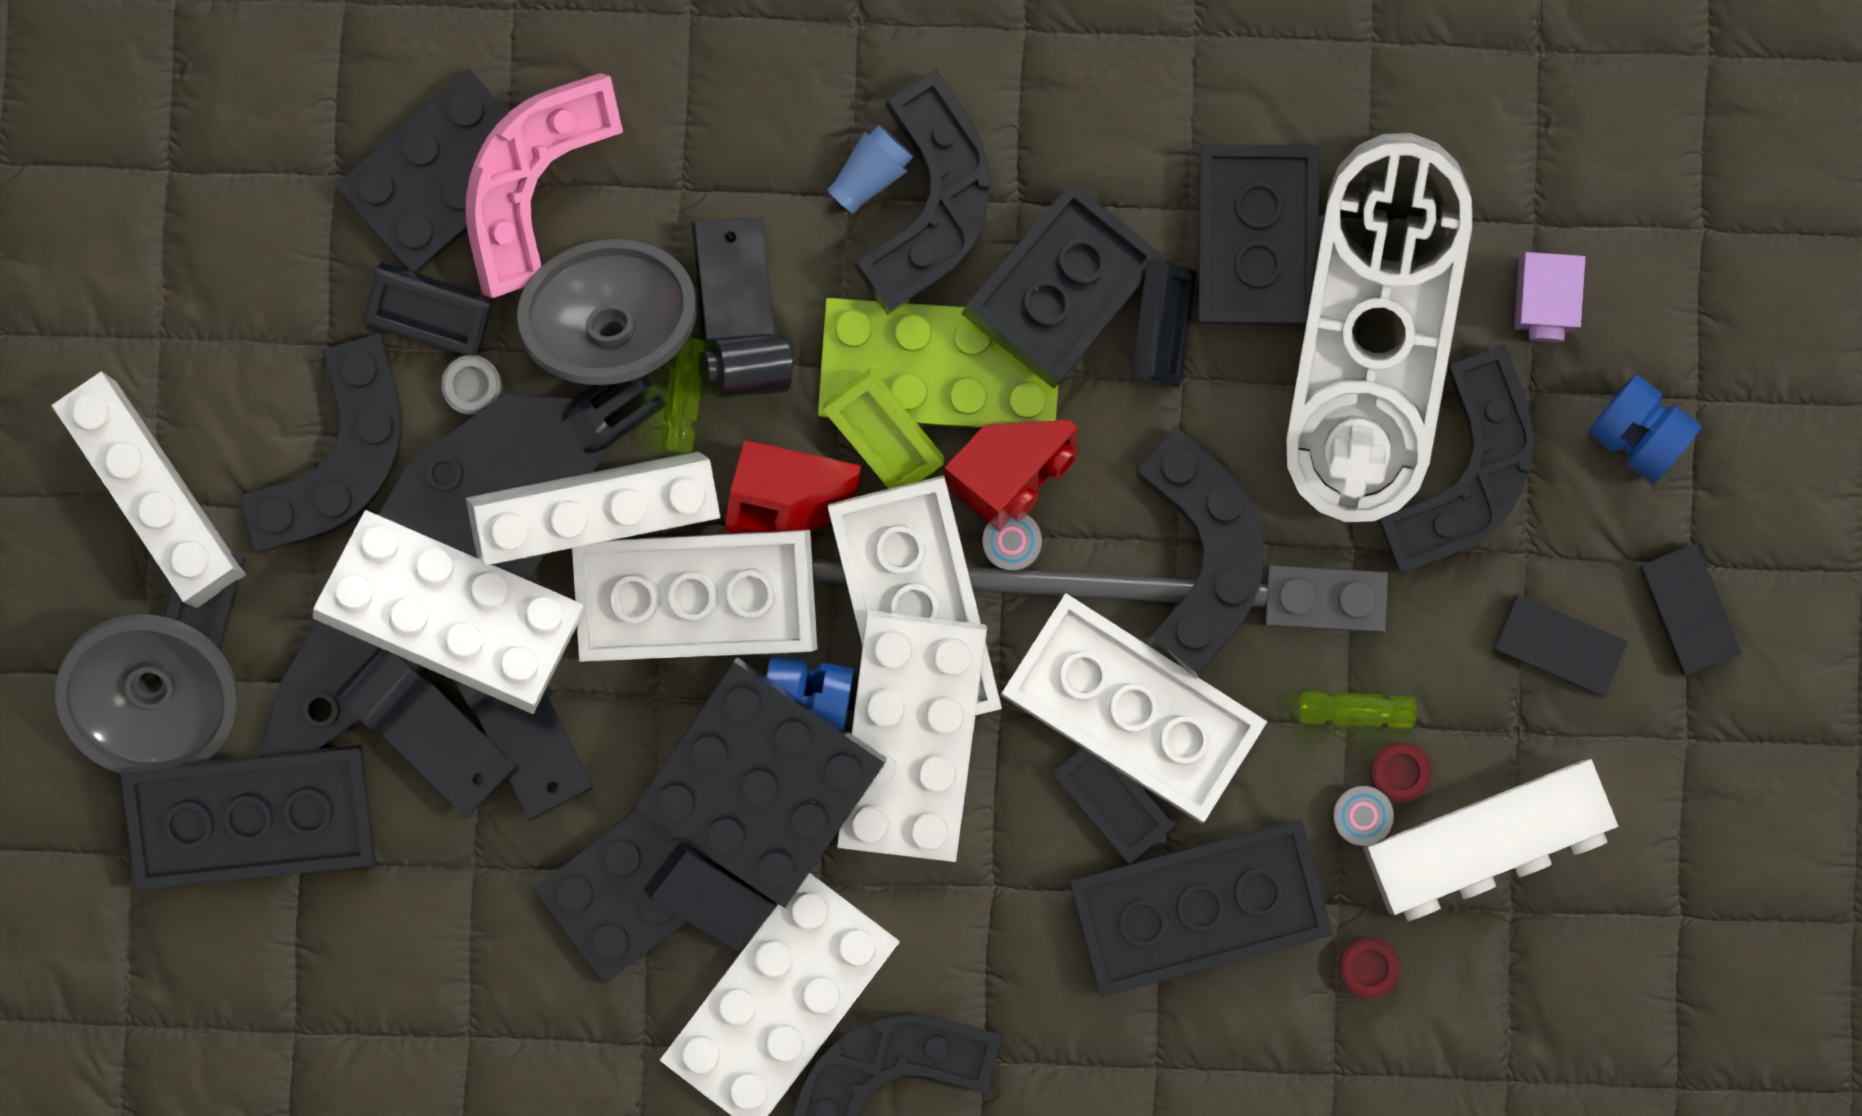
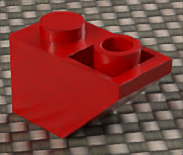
(1008, 464)
(786, 489)

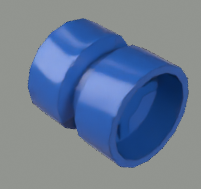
(1663, 440)
(823, 689)

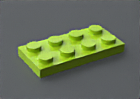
(932, 365)

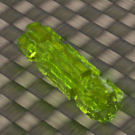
(682, 398)
(1357, 709)

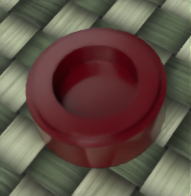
(1401, 771)
(1369, 967)

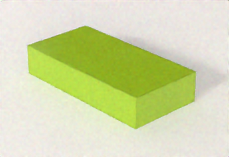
(883, 431)

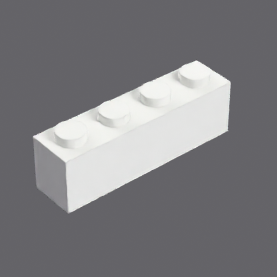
(148, 490)
(592, 508)
(1490, 838)

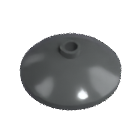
(607, 311)
(141, 723)

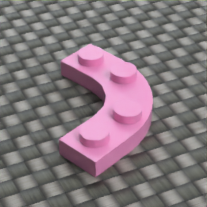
(512, 163)

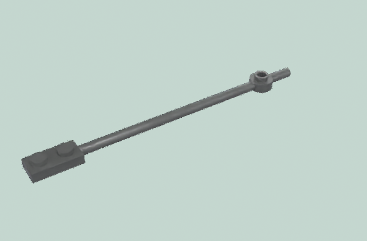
(1291, 597)

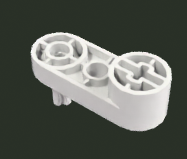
(1334, 411)

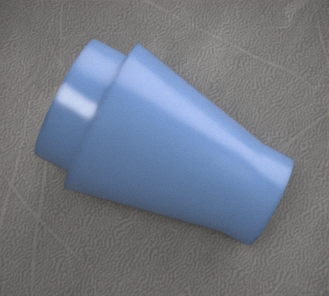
(870, 168)

